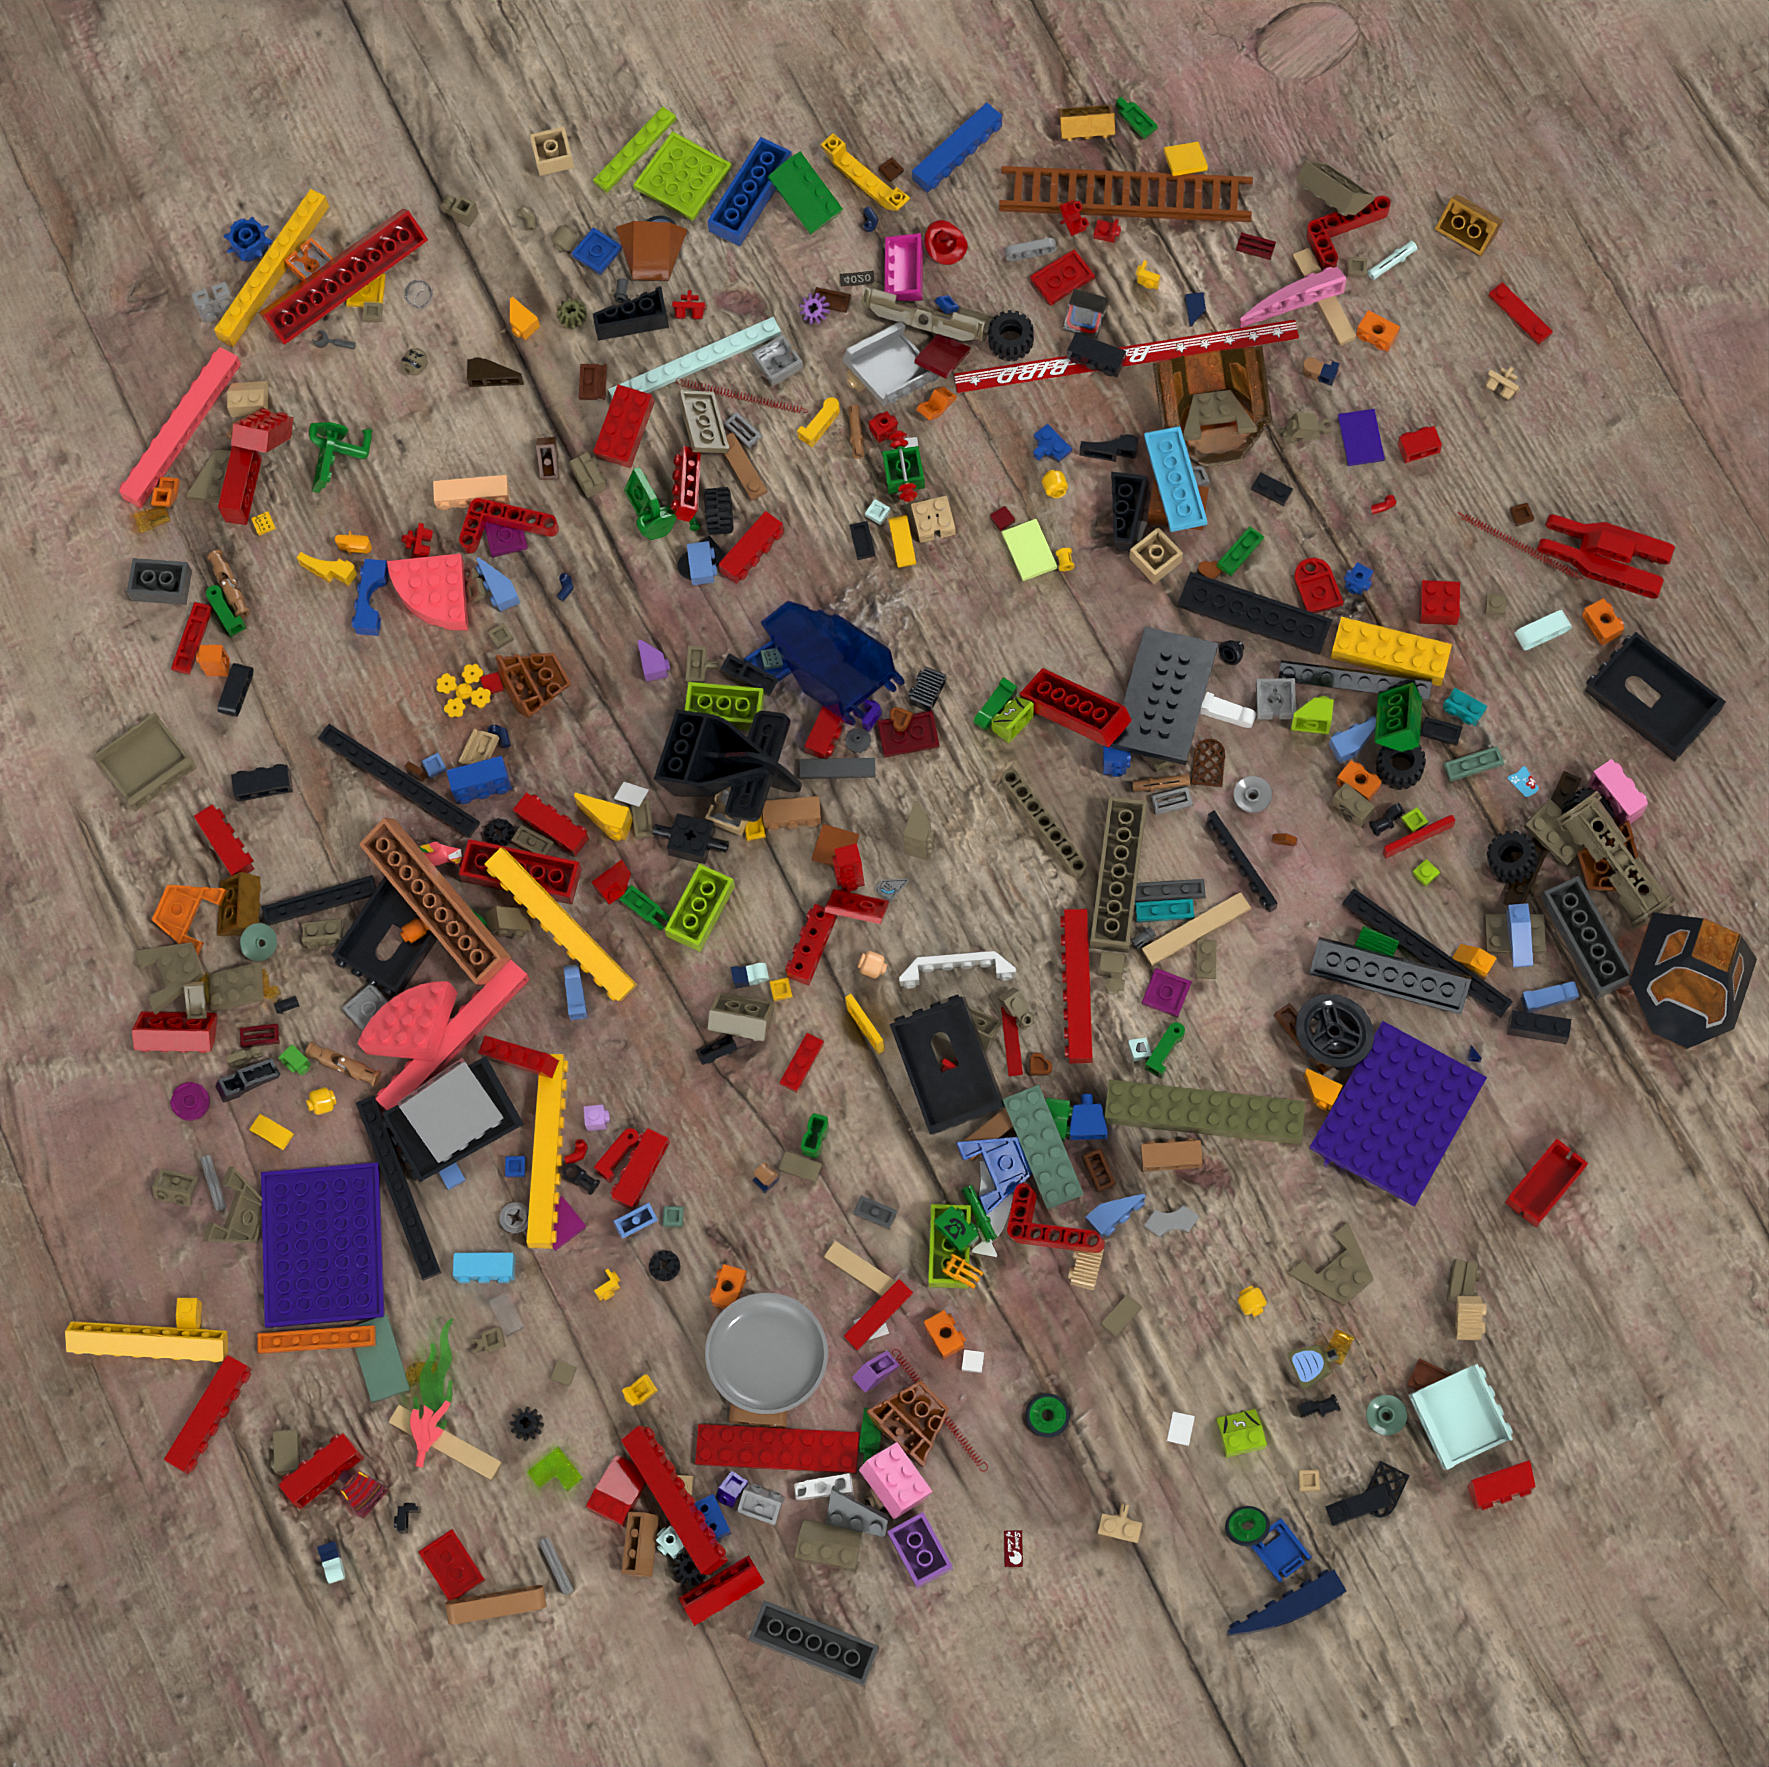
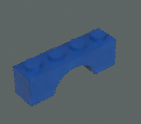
(374, 575)

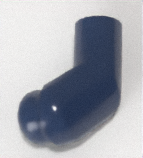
(567, 586)
(502, 733)

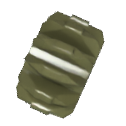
(571, 313)

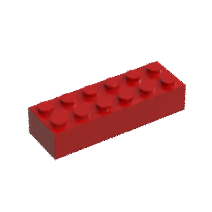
(1076, 707)
(554, 874)

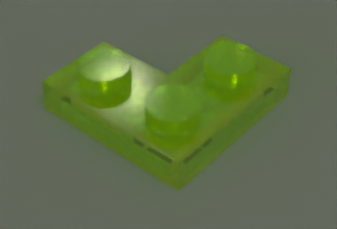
(555, 1465)

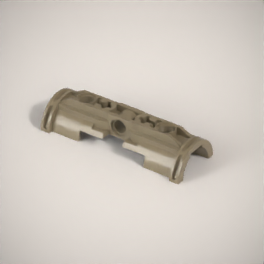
(960, 326)
(1580, 824)

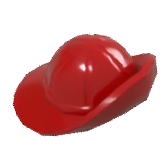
(945, 242)

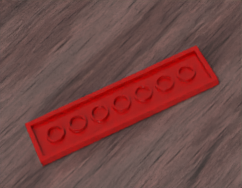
(777, 1448)

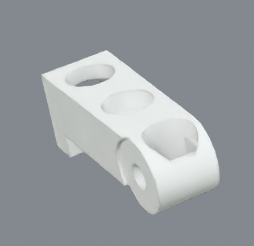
(1227, 711)
(822, 1487)

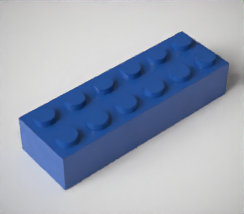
(747, 192)

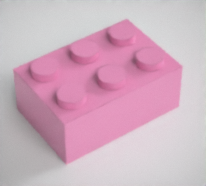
(1619, 791)
(895, 1480)

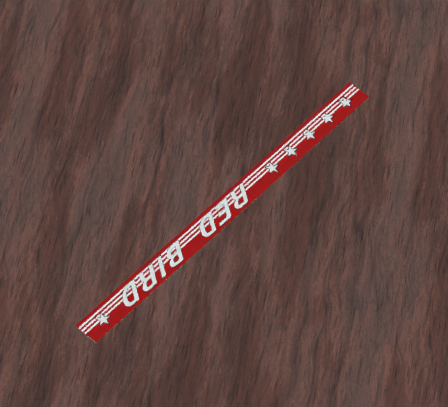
(1135, 355)

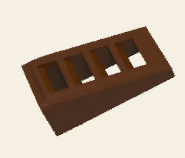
(1098, 1152)

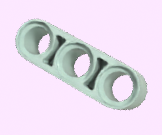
(1543, 630)

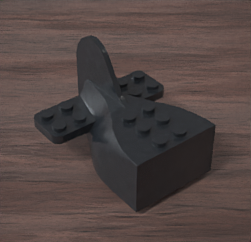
(711, 755)

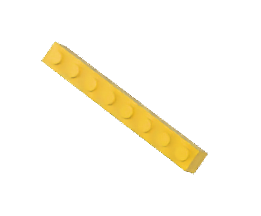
(146, 1341)

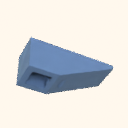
(501, 587)
(1349, 743)
(1111, 1213)

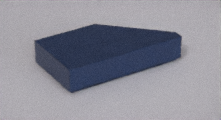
(1195, 306)

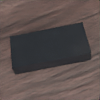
(862, 540)
(1441, 731)

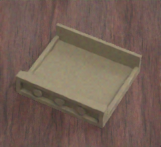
(144, 761)

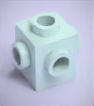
(673, 1549)

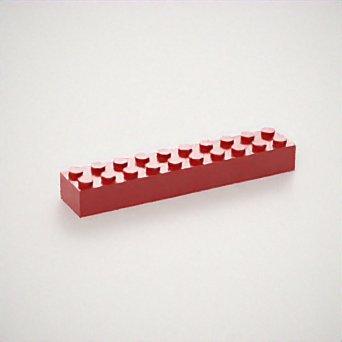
(343, 276)

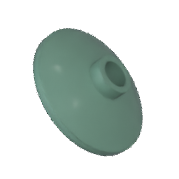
(250, 939)
(1391, 1406)

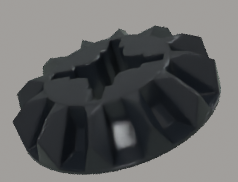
(507, 833)
(662, 1274)

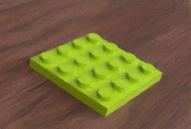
(682, 176)

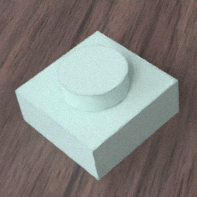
(877, 512)

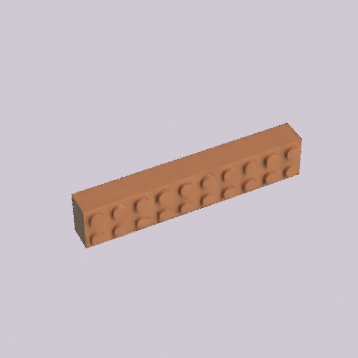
(435, 901)

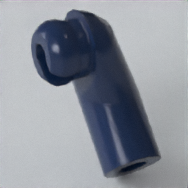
(872, 220)

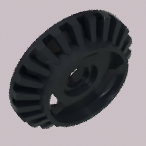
(1329, 1011)

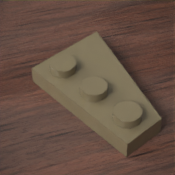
(211, 479)

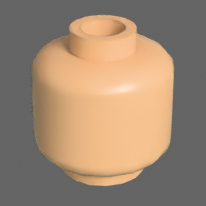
(872, 964)

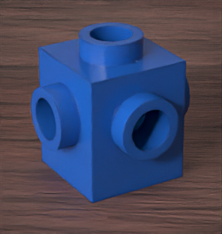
(1358, 579)

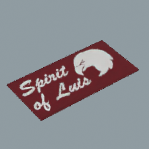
(1013, 1548)

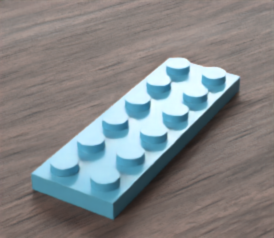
(1175, 479)

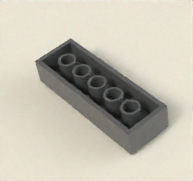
(1587, 937)
(814, 1643)

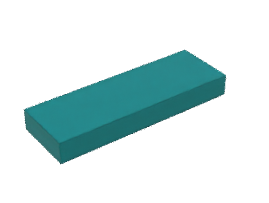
(1164, 910)

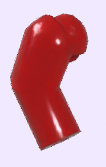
(1383, 506)
(579, 1152)

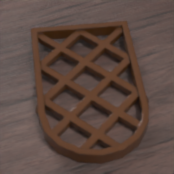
(1208, 783)

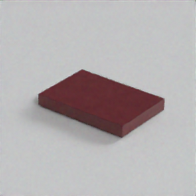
(942, 355)
(918, 736)

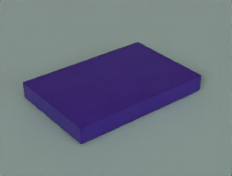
(1361, 437)

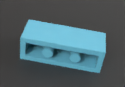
(484, 1267)

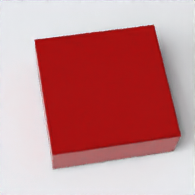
(492, 682)

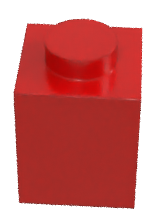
(612, 882)

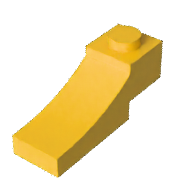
(328, 570)

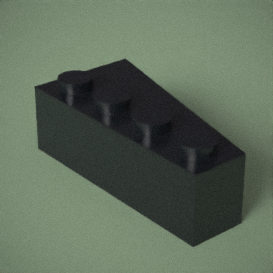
(632, 316)
(1128, 505)

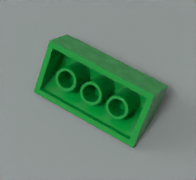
(805, 193)
(1399, 718)

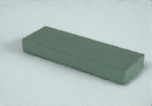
(1473, 764)

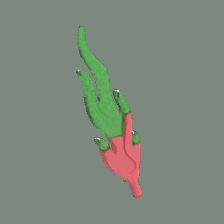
(432, 1397)

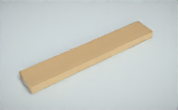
(1330, 306)
(1196, 929)
(452, 1447)

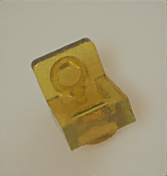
(269, 992)
(1341, 1342)
(414, 1370)

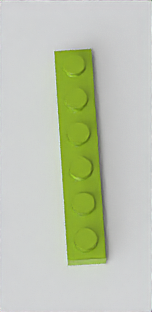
(634, 149)

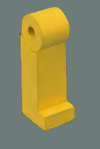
(820, 423)

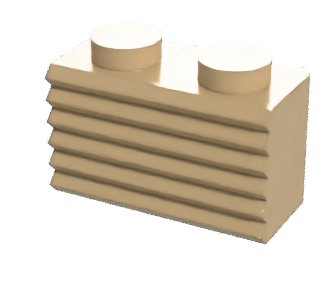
(1085, 1269)
(1469, 1318)

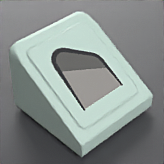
(1139, 1049)

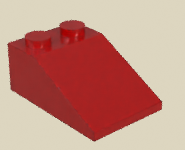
(617, 1491)

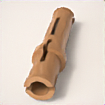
(856, 432)
(1138, 785)

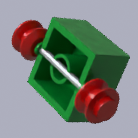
(903, 467)

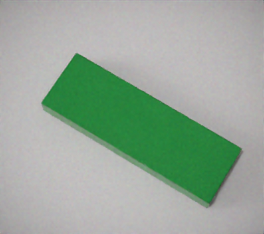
(1240, 551)

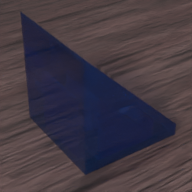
(1473, 1055)

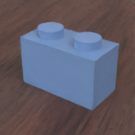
(700, 563)
(635, 1220)

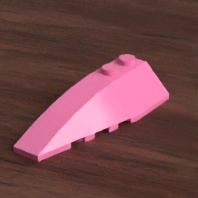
(1297, 295)

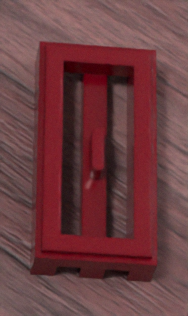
(1256, 243)
(275, 1034)

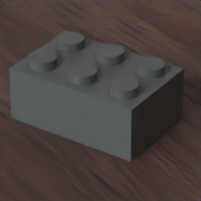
(159, 581)

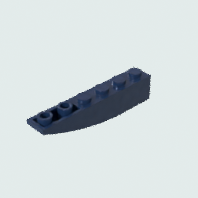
(1293, 1605)

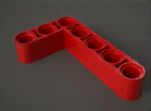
(1341, 226)
(503, 519)
(1046, 1231)

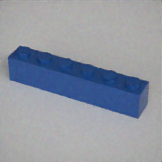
(957, 147)

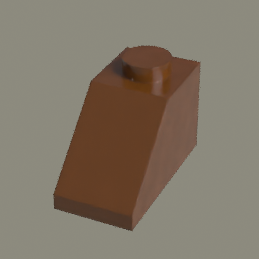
(547, 458)

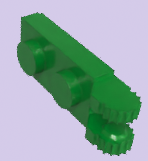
(643, 906)

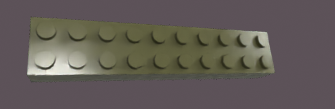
(1205, 1112)

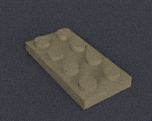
(703, 421)

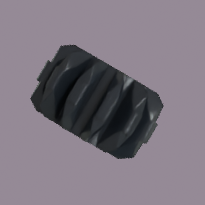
(533, 1419)
(685, 1563)

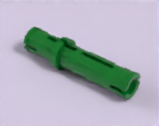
(982, 1221)

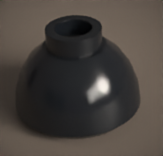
(1231, 651)

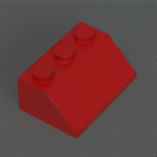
(1502, 1485)

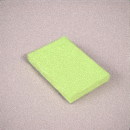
(1029, 550)

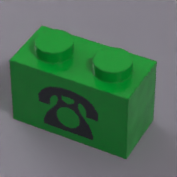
(956, 1229)

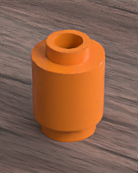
(414, 930)

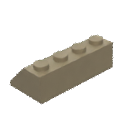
(1334, 187)

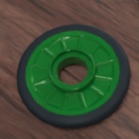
(1038, 1406)
(1250, 1537)

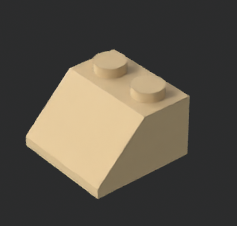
(247, 398)

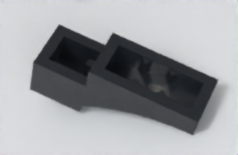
(1109, 450)
(748, 674)
(246, 1080)
(1359, 1505)

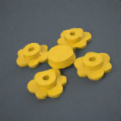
(463, 691)

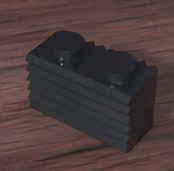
(927, 689)

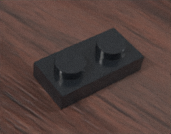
(1272, 489)
(716, 1049)

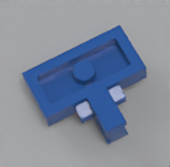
(1050, 444)

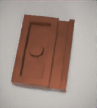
(592, 381)
(1425, 1375)

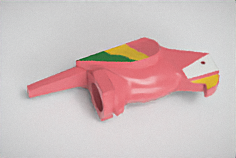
(442, 854)

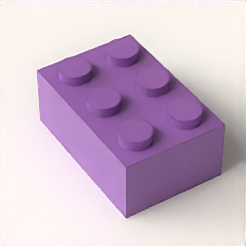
(920, 1550)

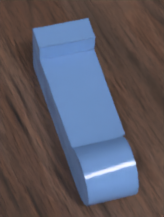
(575, 993)
(1549, 997)

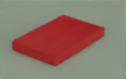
(1062, 277)
(857, 906)
(451, 1565)

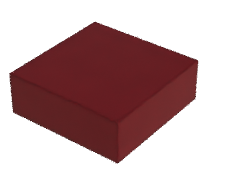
(1002, 518)

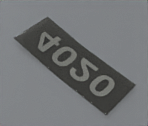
(857, 278)

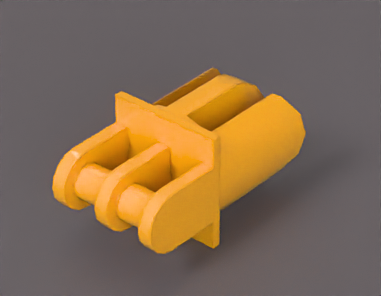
(353, 543)
(962, 1271)

